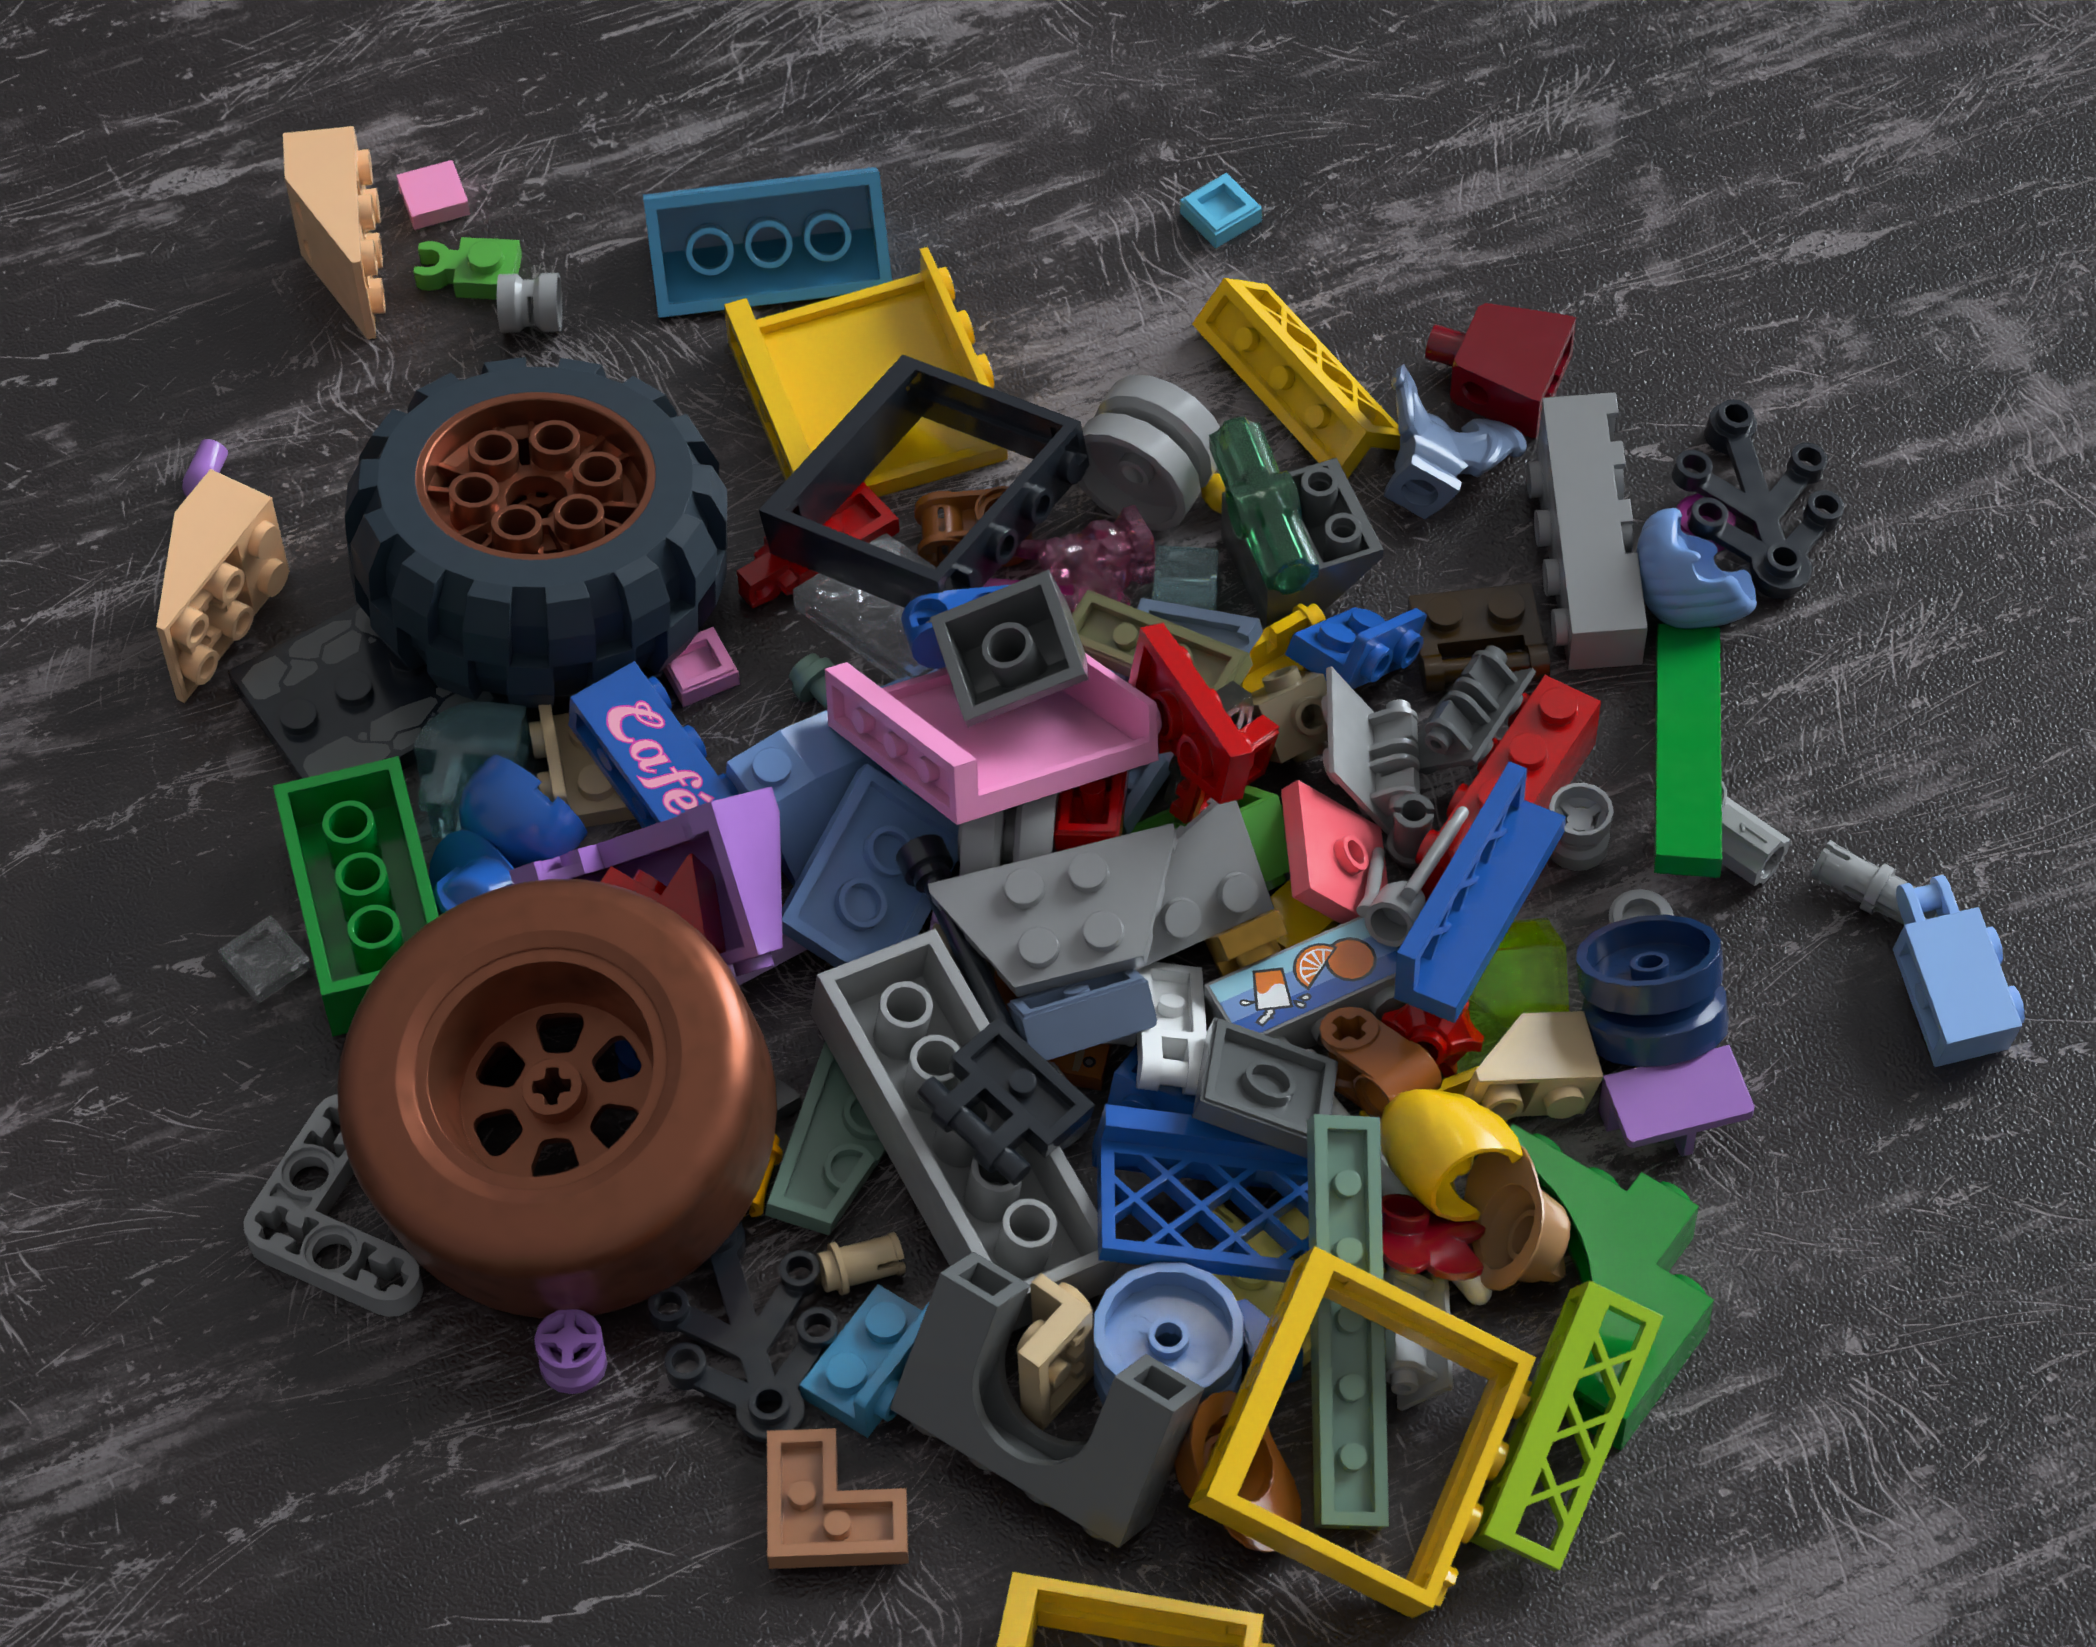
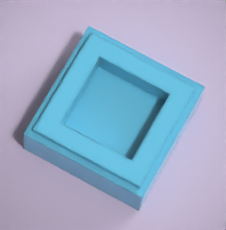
(1220, 210)

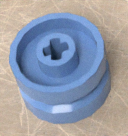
(1176, 1318)

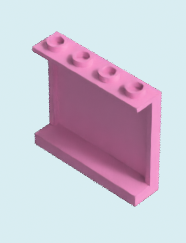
(1003, 761)

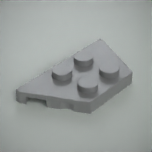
(1064, 911)

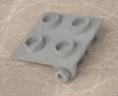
(1370, 751)

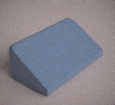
(1084, 1013)

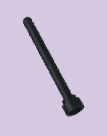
(929, 861)

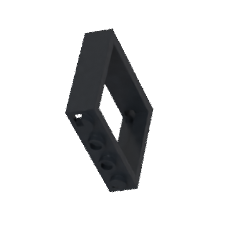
(866, 435)

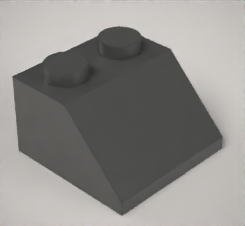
(1010, 648)

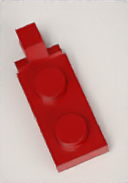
(859, 516)

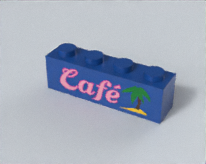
(644, 748)

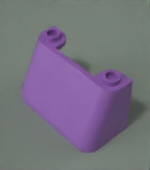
(731, 837)

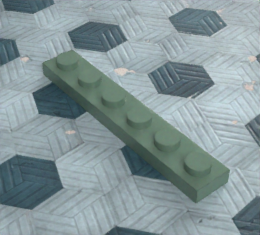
(1345, 1346)

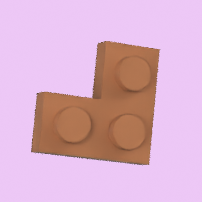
(817, 1523)

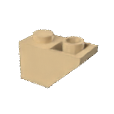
(1539, 1068)

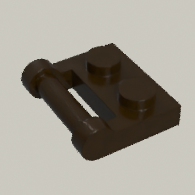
(1470, 622)

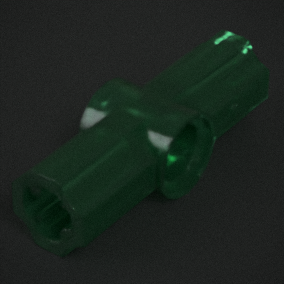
(1263, 506)

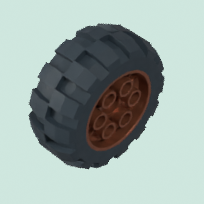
(589, 521)

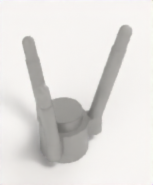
(1396, 906)

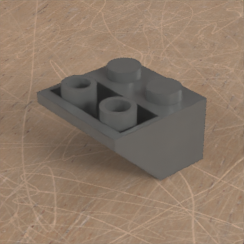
(1336, 531)

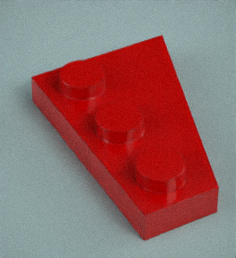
(1192, 717)

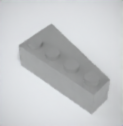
(1587, 533)

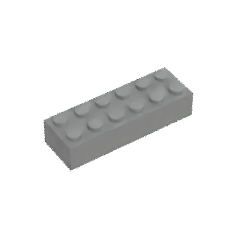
(892, 1028)

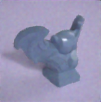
(1435, 454)

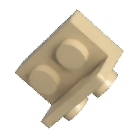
(573, 772)
(1054, 1350)

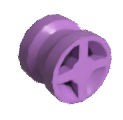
(559, 1339)

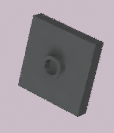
(1262, 1086)

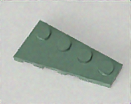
(827, 1153)

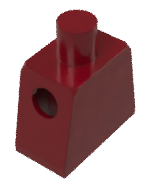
(1506, 362)

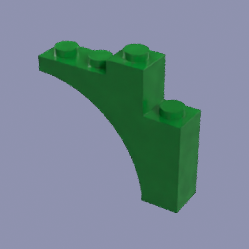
(1628, 1247)

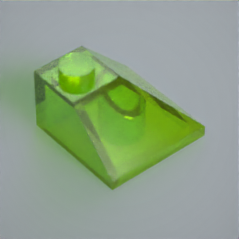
(1525, 973)

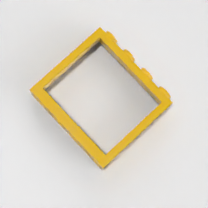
(1479, 1458)
(1121, 1616)

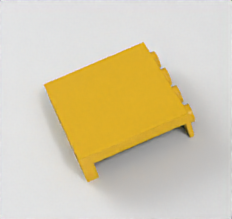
(824, 357)

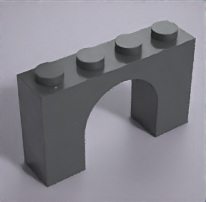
(961, 1395)

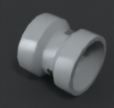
(515, 303)
(1586, 826)

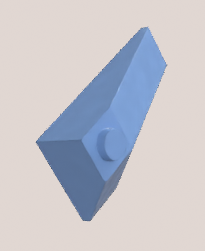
(809, 776)

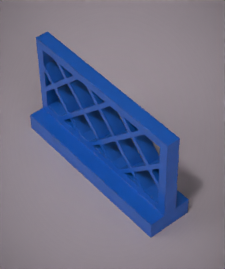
(1178, 1147)

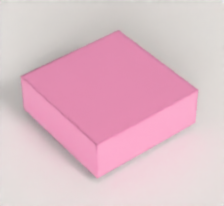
(433, 194)
(702, 669)

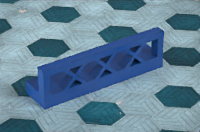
(1476, 899)

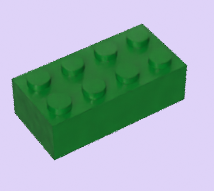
(355, 875)

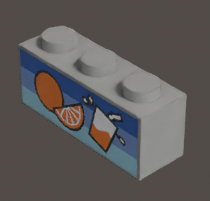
(1300, 985)

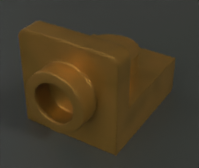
(1246, 942)

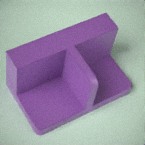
(1675, 1100)

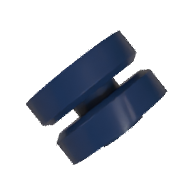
(1653, 990)

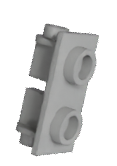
(1410, 1368)

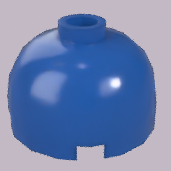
(517, 817)

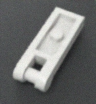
(1174, 1047)

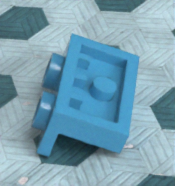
(865, 1362)

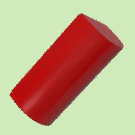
(1091, 812)

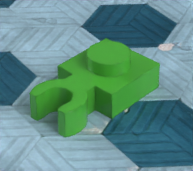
(470, 269)

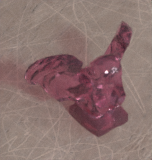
(1099, 557)

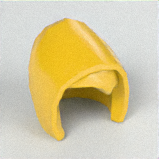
(1434, 1139)

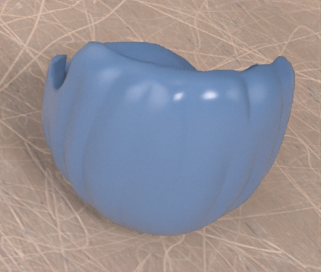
(1683, 580)

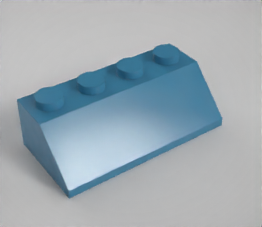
(767, 241)

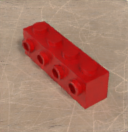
(1548, 737)

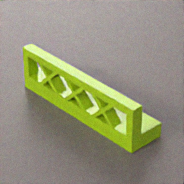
(1537, 1428)

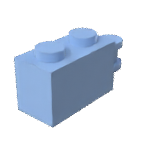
(1954, 976)

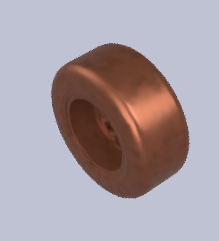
(489, 984)

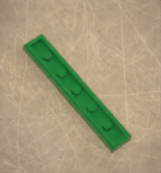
(1688, 752)

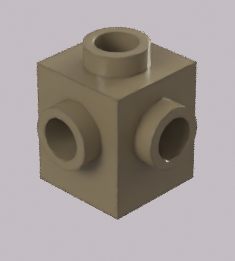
(1294, 703)

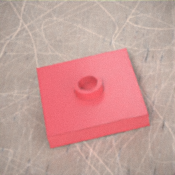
(1328, 851)

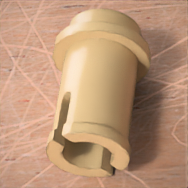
(860, 1262)

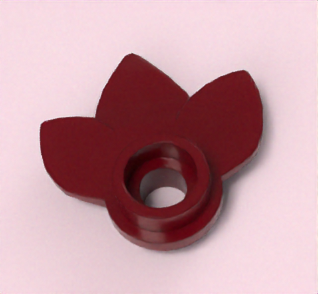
(1421, 1240)

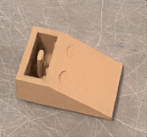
(336, 218)
(217, 576)

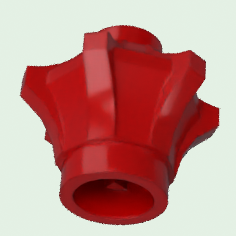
(1439, 1037)

